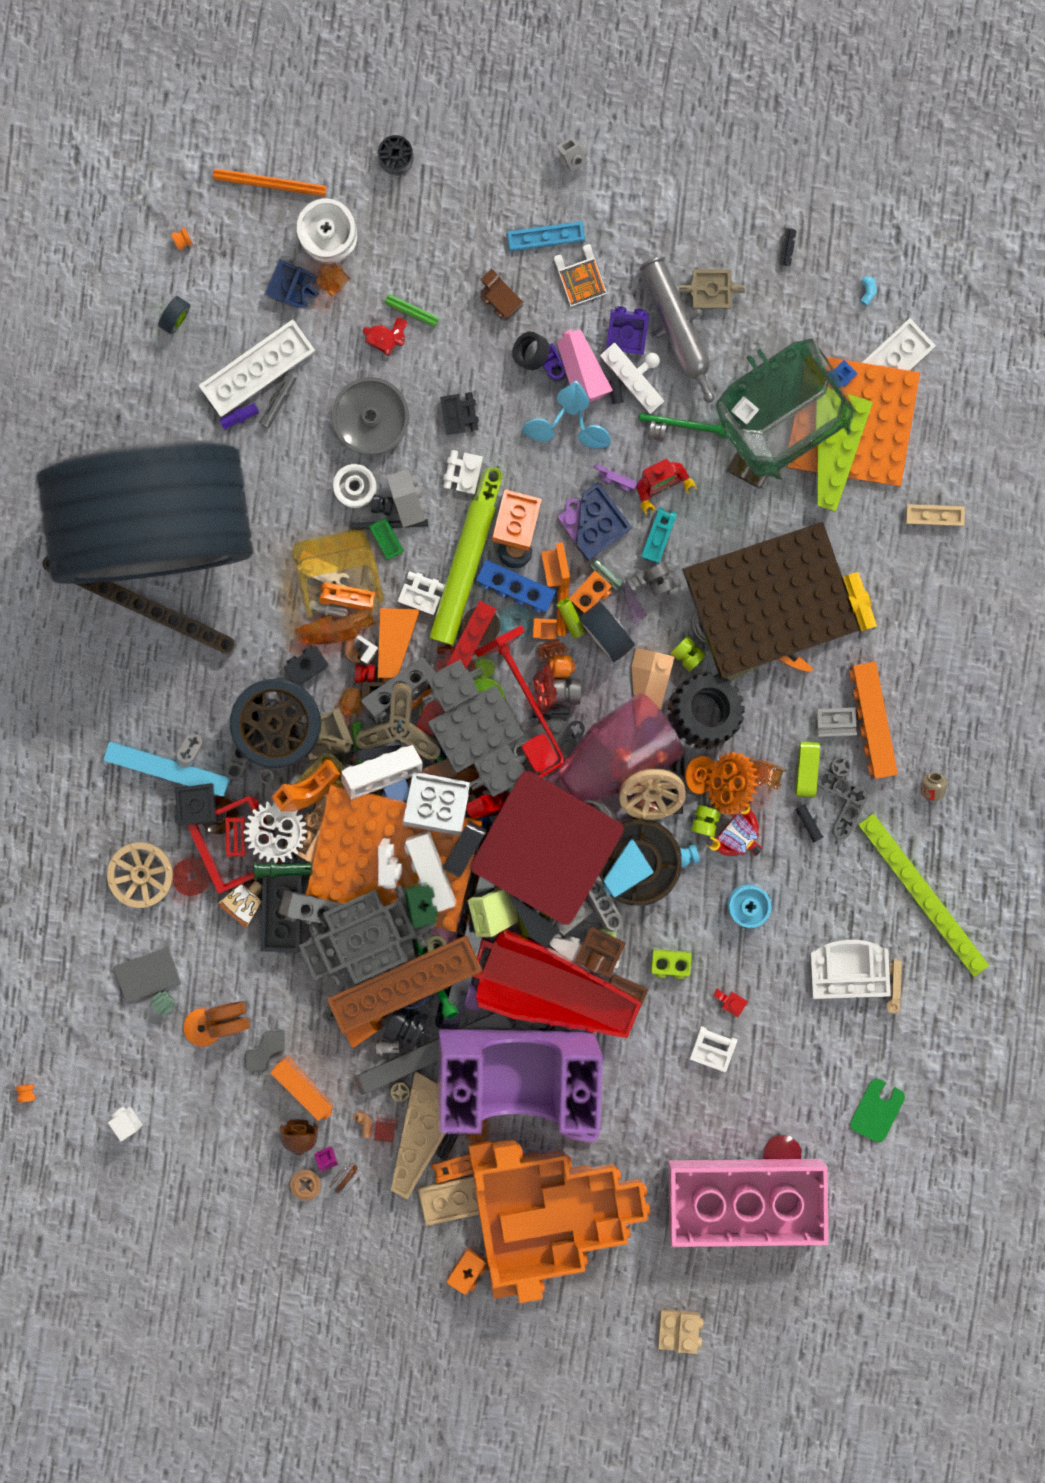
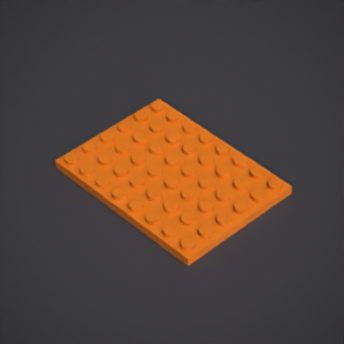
(348, 851)

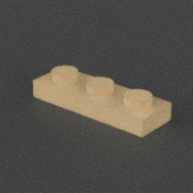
(935, 515)

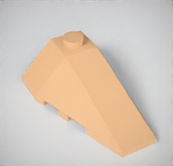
(651, 674)
(313, 827)

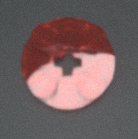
(181, 880)

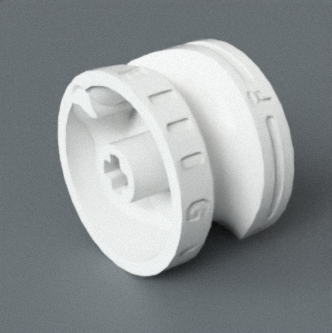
(340, 227)

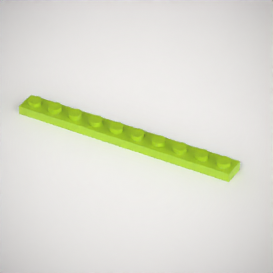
(923, 895)

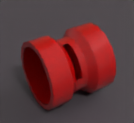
(360, 673)

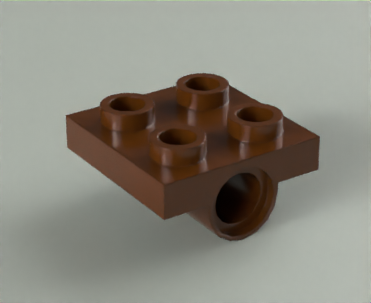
(600, 952)

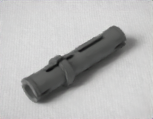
(278, 399)

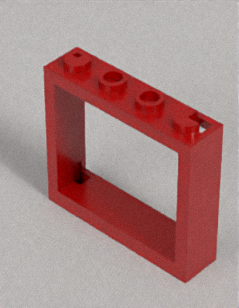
(207, 856)

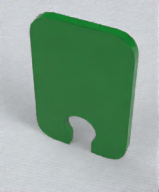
(875, 1116)

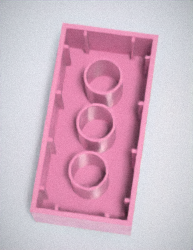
(748, 1202)

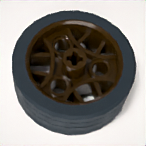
(243, 712)

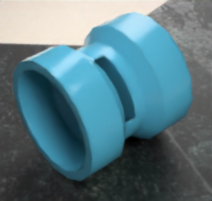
(690, 855)

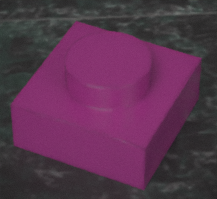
(326, 1159)

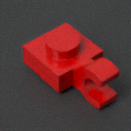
(732, 1003)

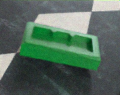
(386, 538)

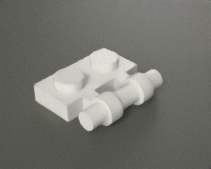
(468, 474)
(418, 598)

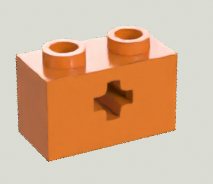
(457, 1277)

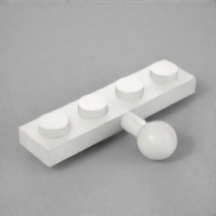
(633, 377)

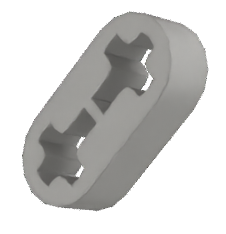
(185, 749)

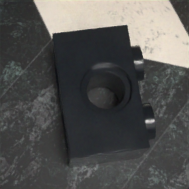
(317, 660)

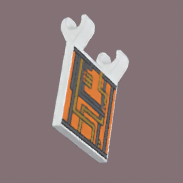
(581, 280)

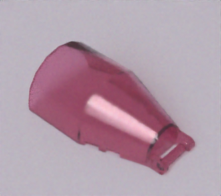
(617, 747)

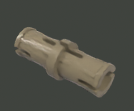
(332, 742)

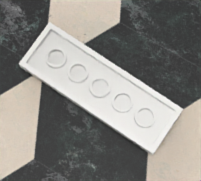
(257, 368)

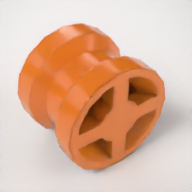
(181, 239)
(25, 1093)

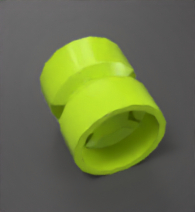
(688, 654)
(702, 827)

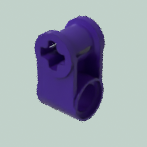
(554, 362)

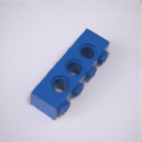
(491, 569)

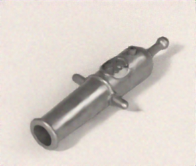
(678, 324)

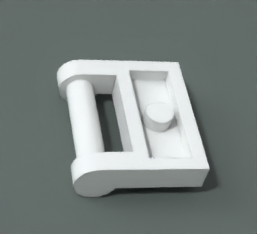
(710, 1055)

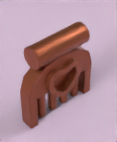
(551, 649)

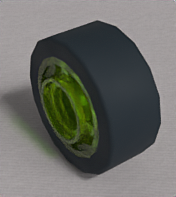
(174, 315)

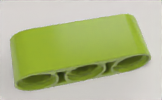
(807, 769)

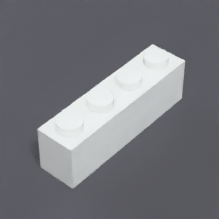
(381, 771)
(430, 868)

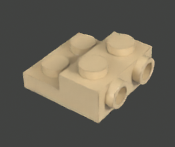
(680, 1331)

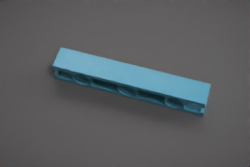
(164, 768)

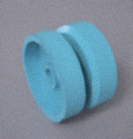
(757, 913)

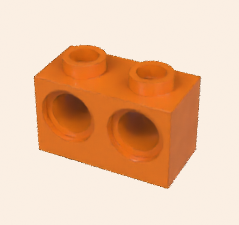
(586, 589)

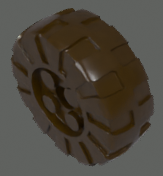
(661, 854)

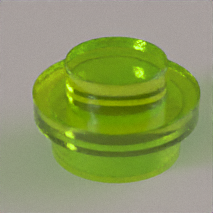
(487, 667)

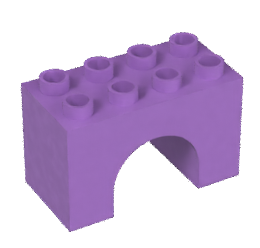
(519, 1073)

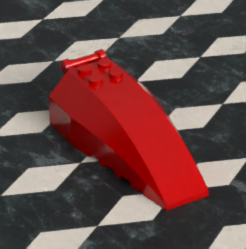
(548, 988)

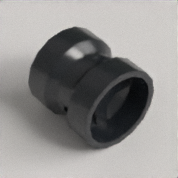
(382, 505)

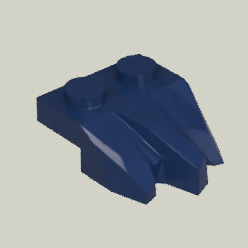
(291, 284)

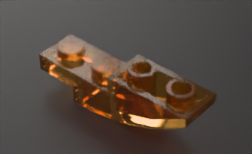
(329, 631)

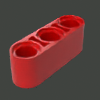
(487, 805)

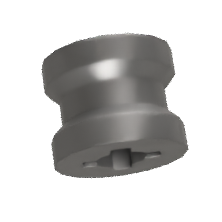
(656, 431)
(636, 582)
(843, 768)

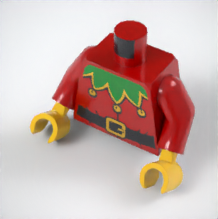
(660, 478)

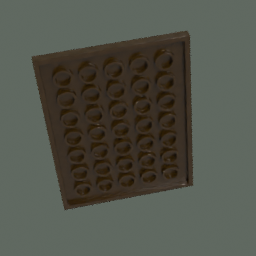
(771, 599)

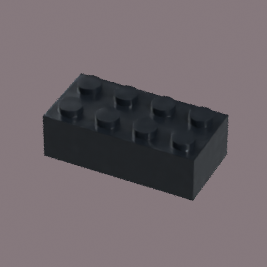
(276, 931)

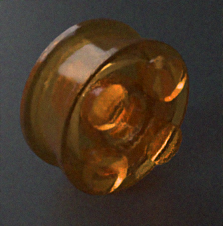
(767, 773)

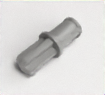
(327, 610)

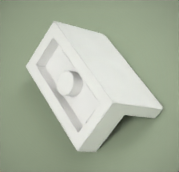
(370, 652)

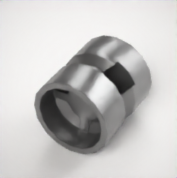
(657, 573)
(568, 692)

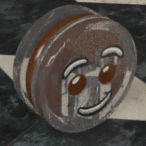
(345, 1177)

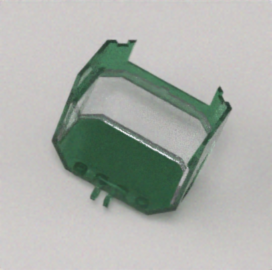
(797, 406)

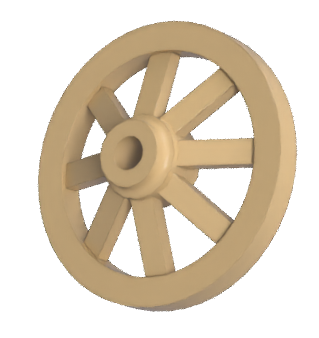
(652, 791)
(134, 876)

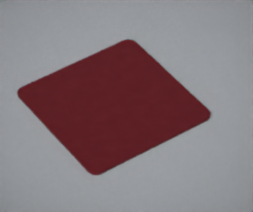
(547, 847)

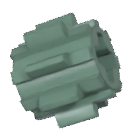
(163, 1003)

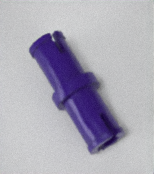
(239, 416)

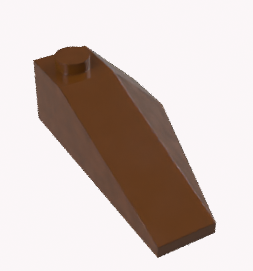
(445, 770)

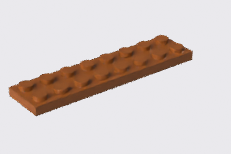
(404, 984)

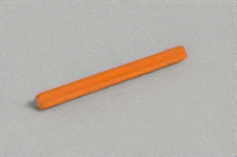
(269, 182)

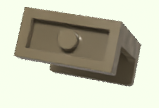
(331, 724)

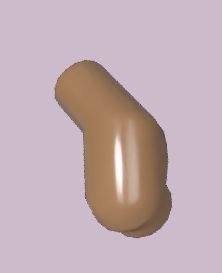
(351, 653)
(366, 1123)

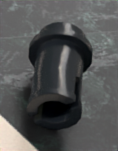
(616, 394)

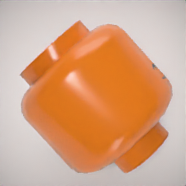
(561, 665)

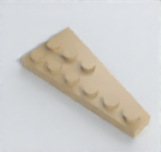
(419, 1136)

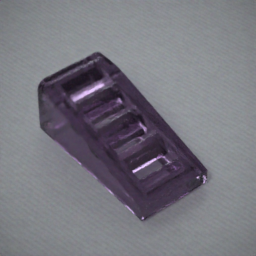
(635, 608)

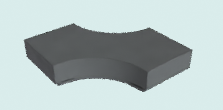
(272, 1043)

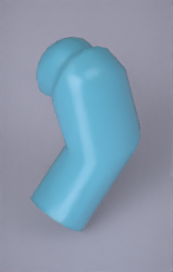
(871, 290)

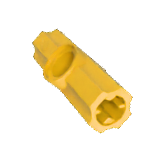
(860, 601)

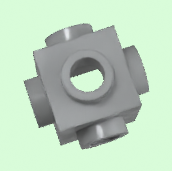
(572, 154)

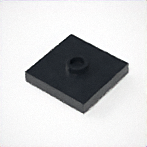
(195, 804)

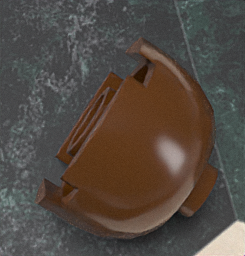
(298, 1136)

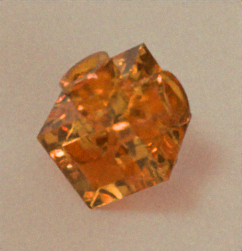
(332, 278)

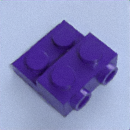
(628, 329)

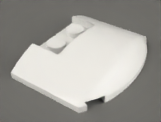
(850, 970)

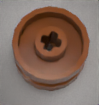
(228, 1022)

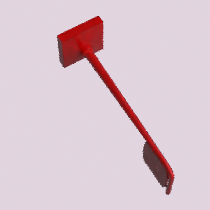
(538, 749)

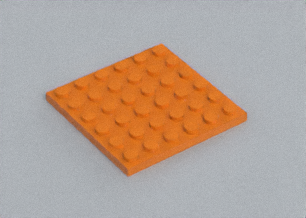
(887, 429)

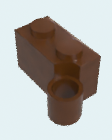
(499, 296)

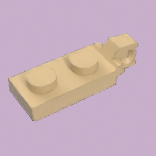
(893, 1004)

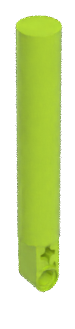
(466, 559)

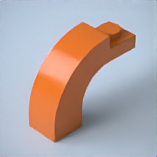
(307, 792)

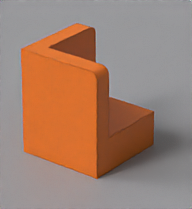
(544, 628)

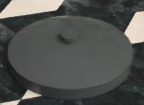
(370, 416)

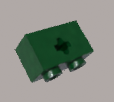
(414, 895)

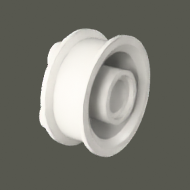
(342, 483)

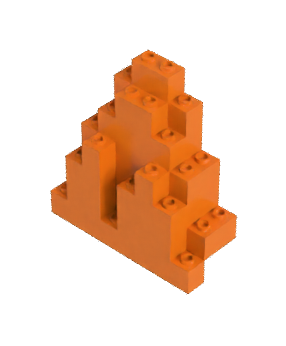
(547, 1214)

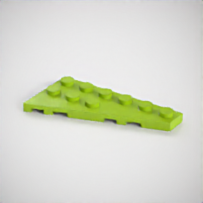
(837, 456)

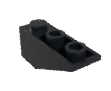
(537, 925)

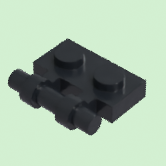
(453, 415)

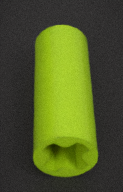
(571, 618)

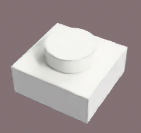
(745, 410)

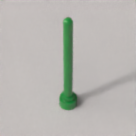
(684, 424)
(448, 1009)

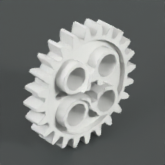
(270, 848)

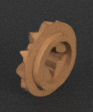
(296, 1184)

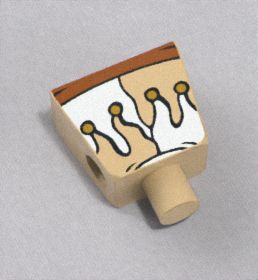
(243, 902)

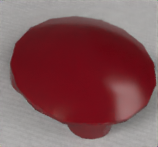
(782, 1148)

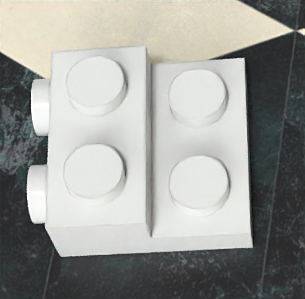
(388, 866)

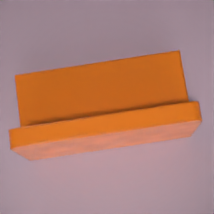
(556, 566)

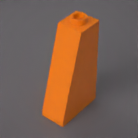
(394, 639)
(302, 1088)

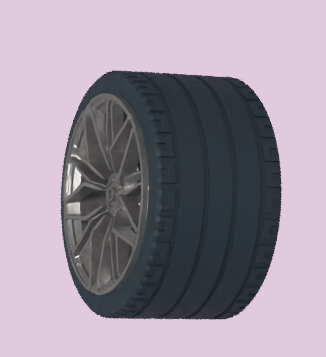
(144, 511)

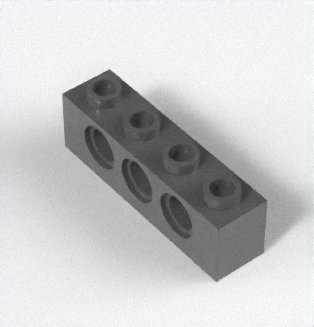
(373, 702)
(293, 902)

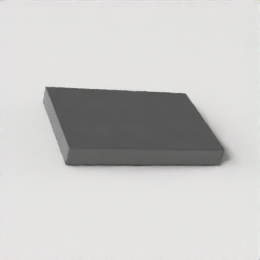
(147, 974)

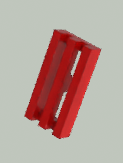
(235, 820)

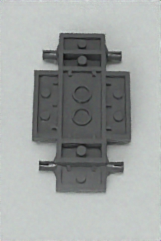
(475, 728)
(362, 938)

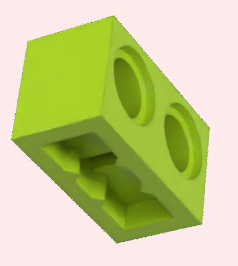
(671, 958)

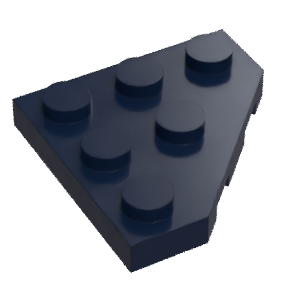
(598, 522)

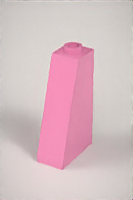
(582, 365)

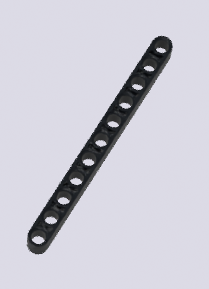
(458, 992)

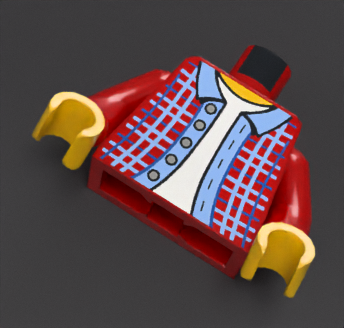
(738, 835)

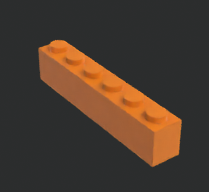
(873, 719)

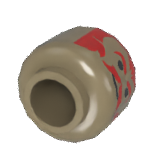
(934, 786)

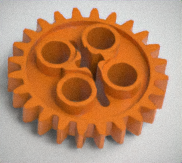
(731, 783)

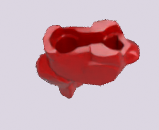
(384, 338)

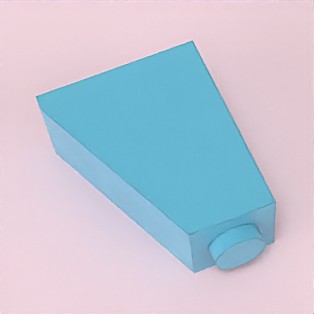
(627, 870)

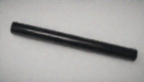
(394, 524)

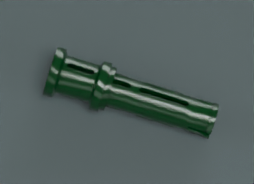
(272, 870)

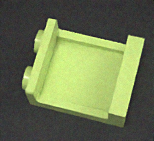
(492, 913)

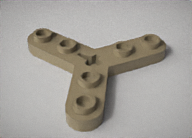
(388, 731)

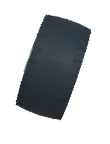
(607, 632)

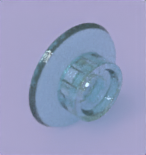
(516, 611)

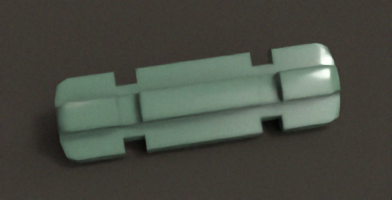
(607, 574)

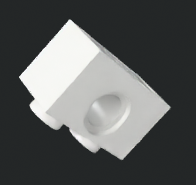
(124, 1122)

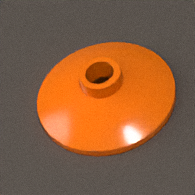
(697, 772)
(191, 1029)

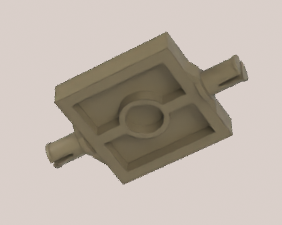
(712, 288)

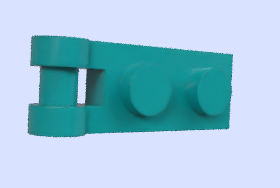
(658, 536)

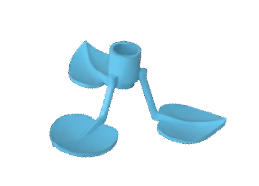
(573, 400)

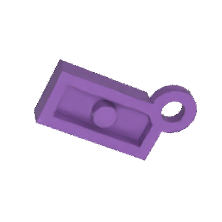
(608, 477)
(570, 519)

